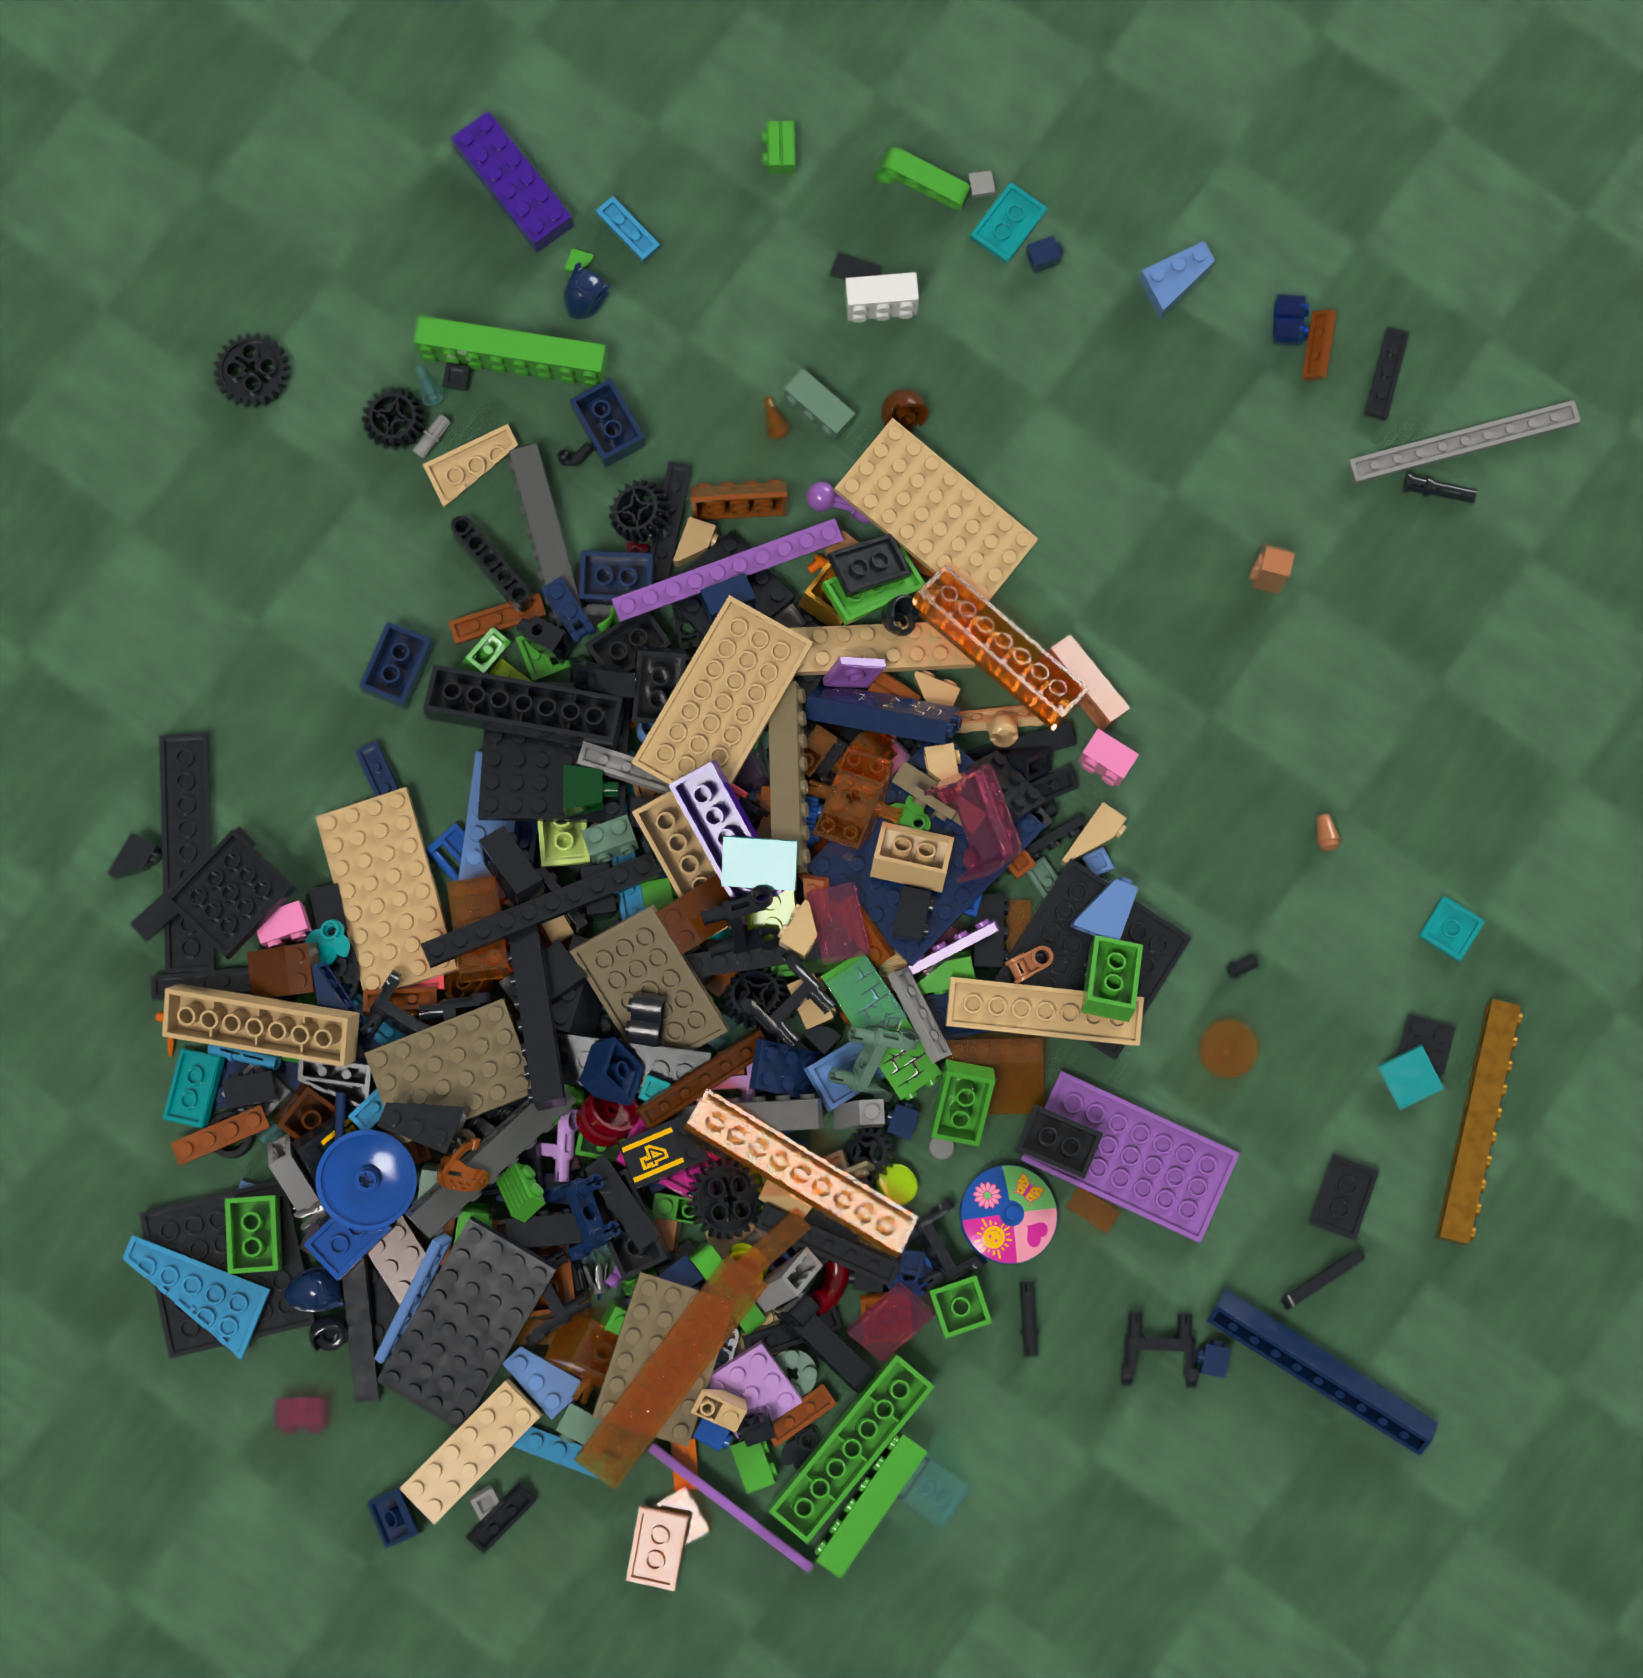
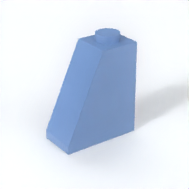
(1108, 910)

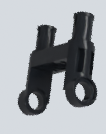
(731, 911)
(450, 1007)
(386, 1012)
(777, 1021)
(944, 1266)
(562, 1311)
(1137, 1341)

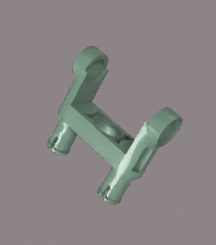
(874, 1047)

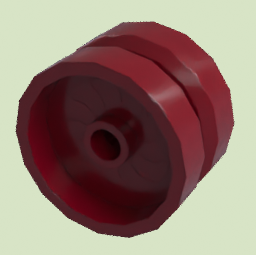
(605, 1121)

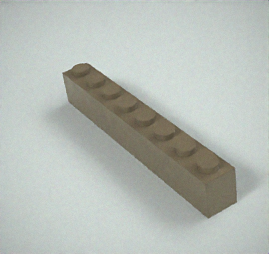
(788, 773)

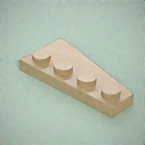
(463, 466)

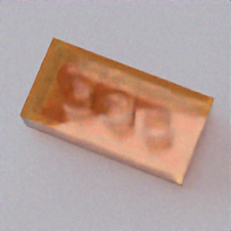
(470, 902)

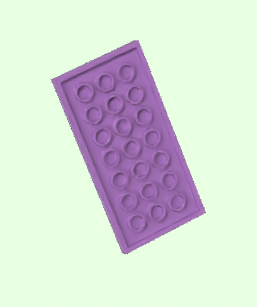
(1144, 1159)

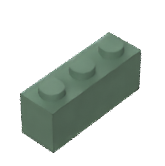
(818, 404)

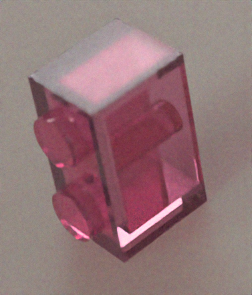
(302, 1413)

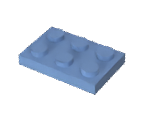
(841, 1058)

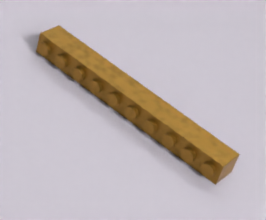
(1478, 1122)

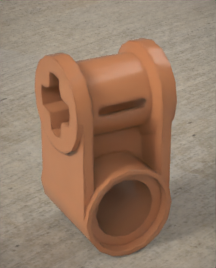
(1028, 963)

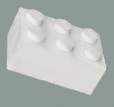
(881, 297)

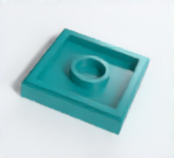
(1451, 928)
(1410, 1077)

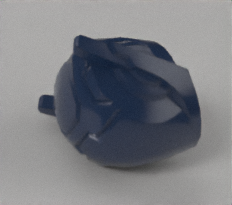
(584, 293)
(314, 1291)

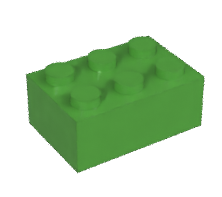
(1112, 978)
(962, 1102)
(253, 1234)

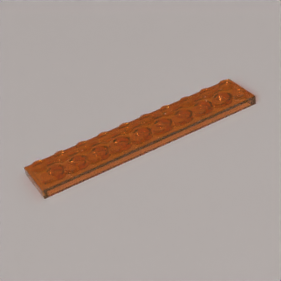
(801, 1172)
(670, 1372)

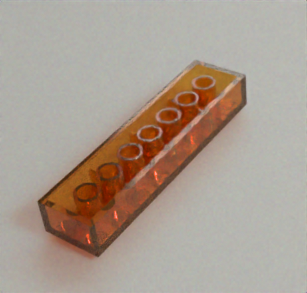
(999, 647)

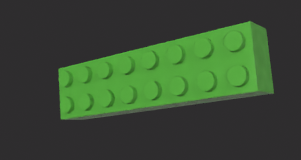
(511, 351)
(850, 1448)

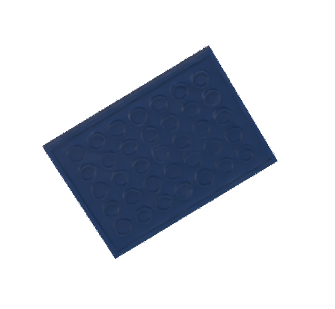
(882, 897)

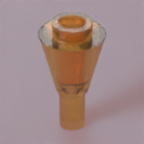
(775, 423)

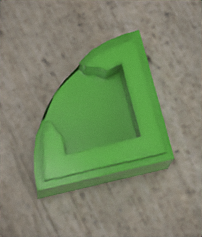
(578, 256)

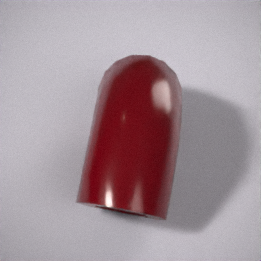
(832, 1287)

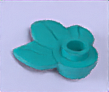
(330, 946)

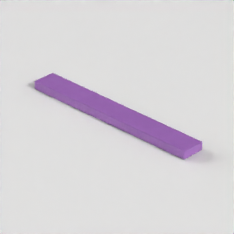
(731, 1508)

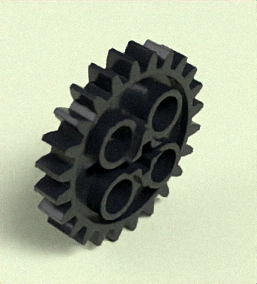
(266, 354)
(745, 1196)

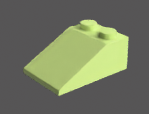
(562, 843)

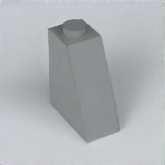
(859, 1114)
(291, 1173)
(788, 1280)

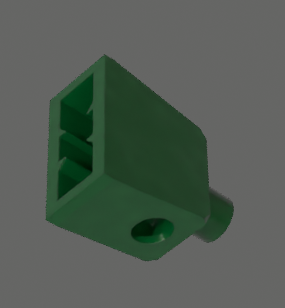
(585, 790)

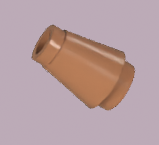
(1327, 835)

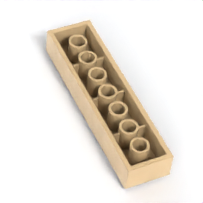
(260, 1024)

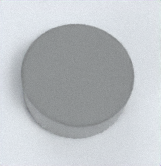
(941, 1149)

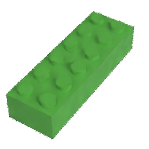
(870, 1505)

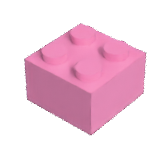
(1107, 758)
(285, 926)

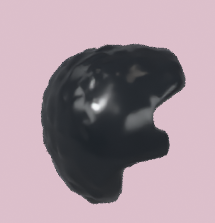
(900, 615)
(328, 1333)

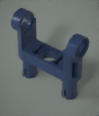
(592, 1231)

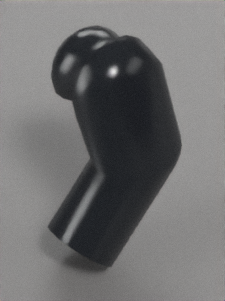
(574, 458)

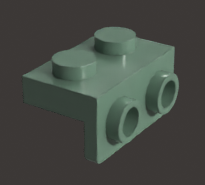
(610, 840)

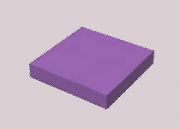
(854, 672)

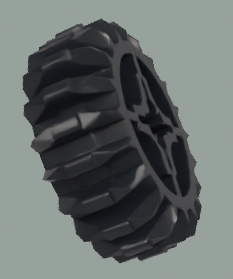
(390, 437)
(646, 515)
(746, 981)

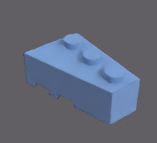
(1175, 276)
(543, 1381)

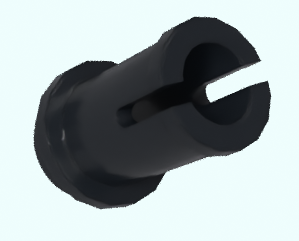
(1242, 966)

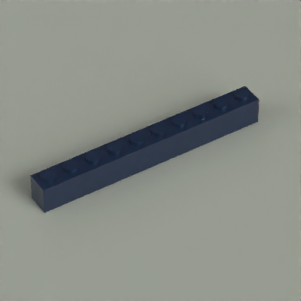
(1322, 1372)

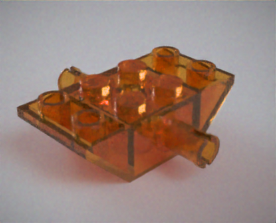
(862, 779)
(577, 1351)

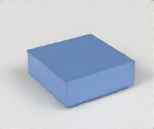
(1098, 862)

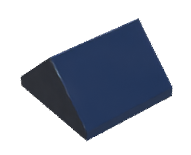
(394, 1517)

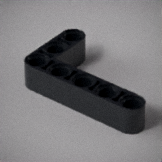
(802, 1320)

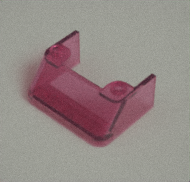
(983, 818)

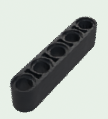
(496, 572)

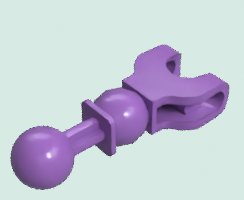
(822, 498)

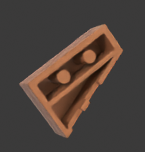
(1271, 568)

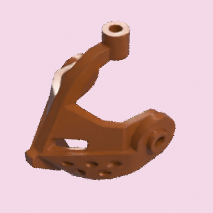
(470, 1179)

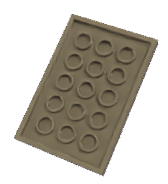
(644, 959)
(456, 1063)
(648, 1319)

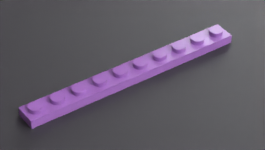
(747, 562)

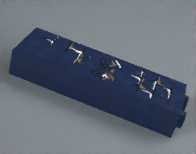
(883, 713)

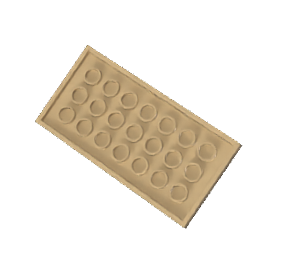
(934, 511)
(724, 695)
(385, 888)

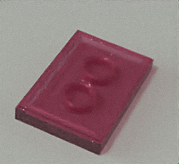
(838, 923)
(890, 1322)

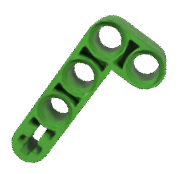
(922, 177)
(706, 1261)

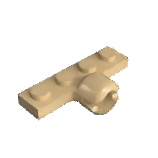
(999, 722)

